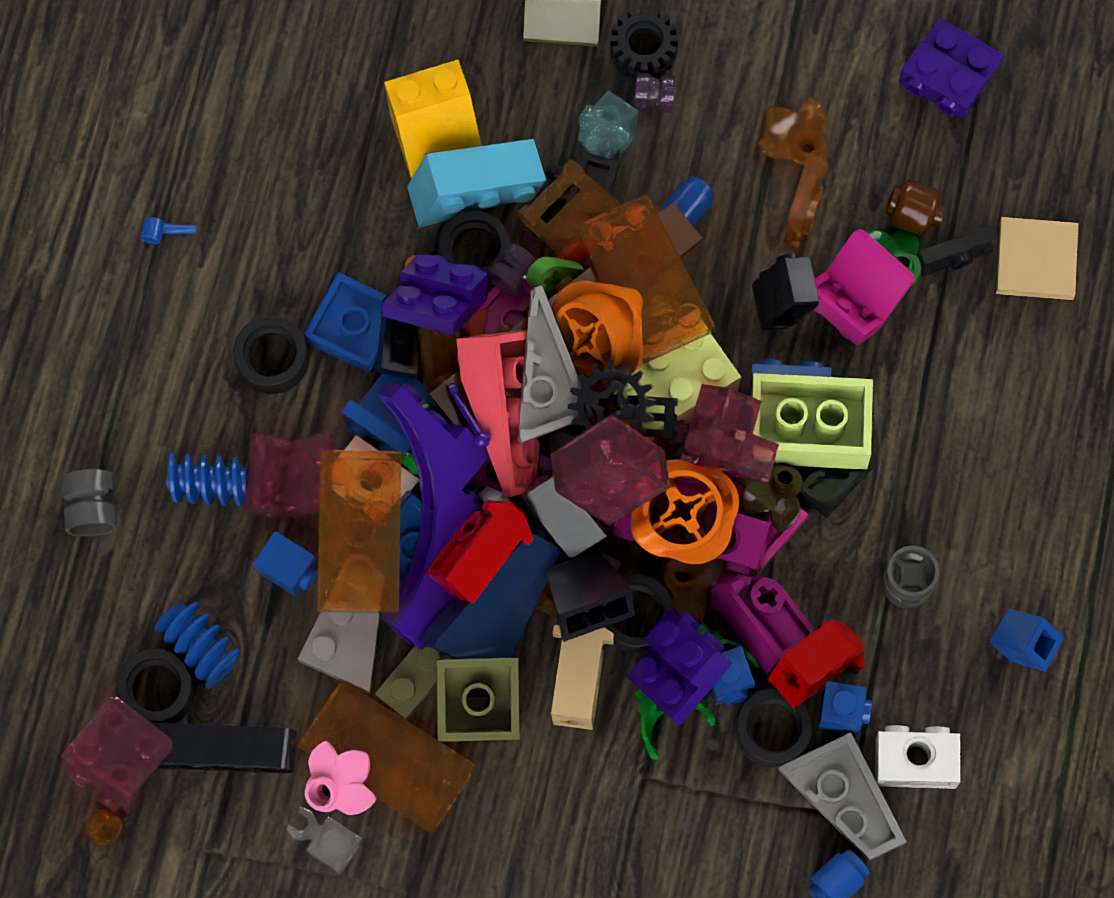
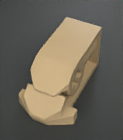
(579, 678)

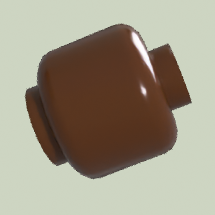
(915, 207)

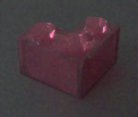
(724, 436)

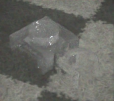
(329, 843)

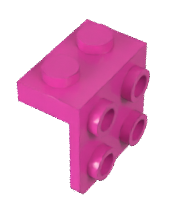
(861, 287)

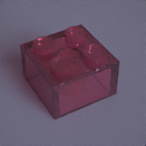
(610, 470)

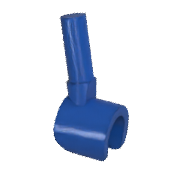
(154, 228)

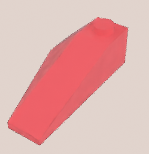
(493, 380)

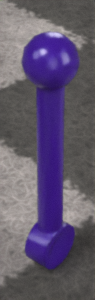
(482, 438)

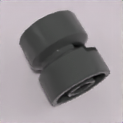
(89, 502)
(910, 577)

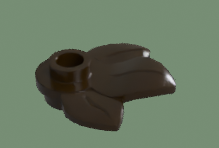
(773, 497)

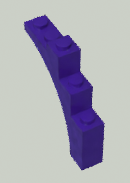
(445, 464)

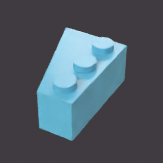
(475, 180)

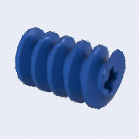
(206, 480)
(198, 643)

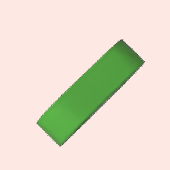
(543, 268)

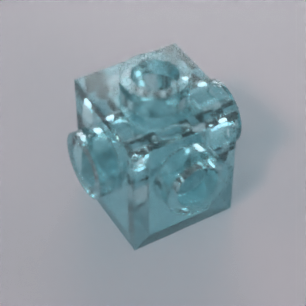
(607, 126)

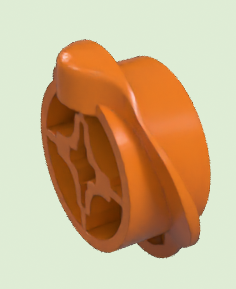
(600, 325)
(707, 546)

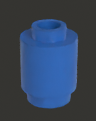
(692, 199)
(839, 877)

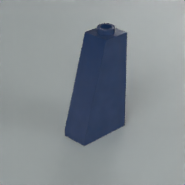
(502, 610)

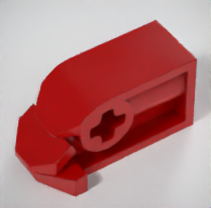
(480, 549)
(817, 660)

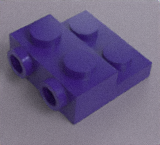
(950, 69)
(437, 294)
(679, 665)

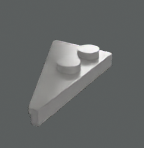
(546, 374)

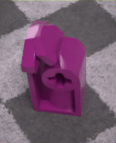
(760, 616)

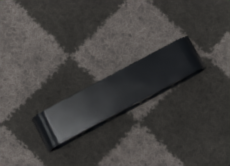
(229, 748)

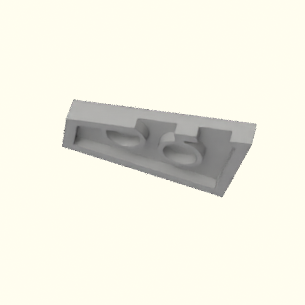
(847, 795)

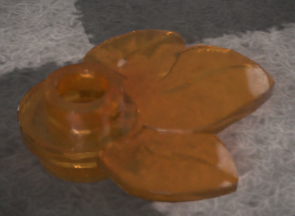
(793, 130)
(696, 593)

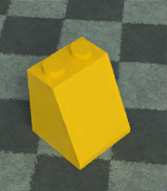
(432, 113)

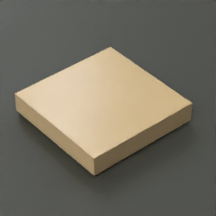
(1037, 258)

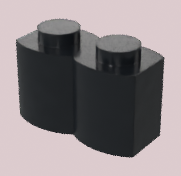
(785, 292)

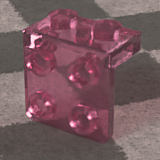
(285, 475)
(116, 754)

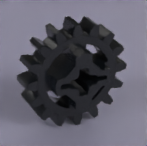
(595, 397)

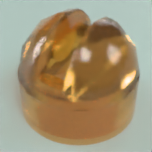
(109, 833)

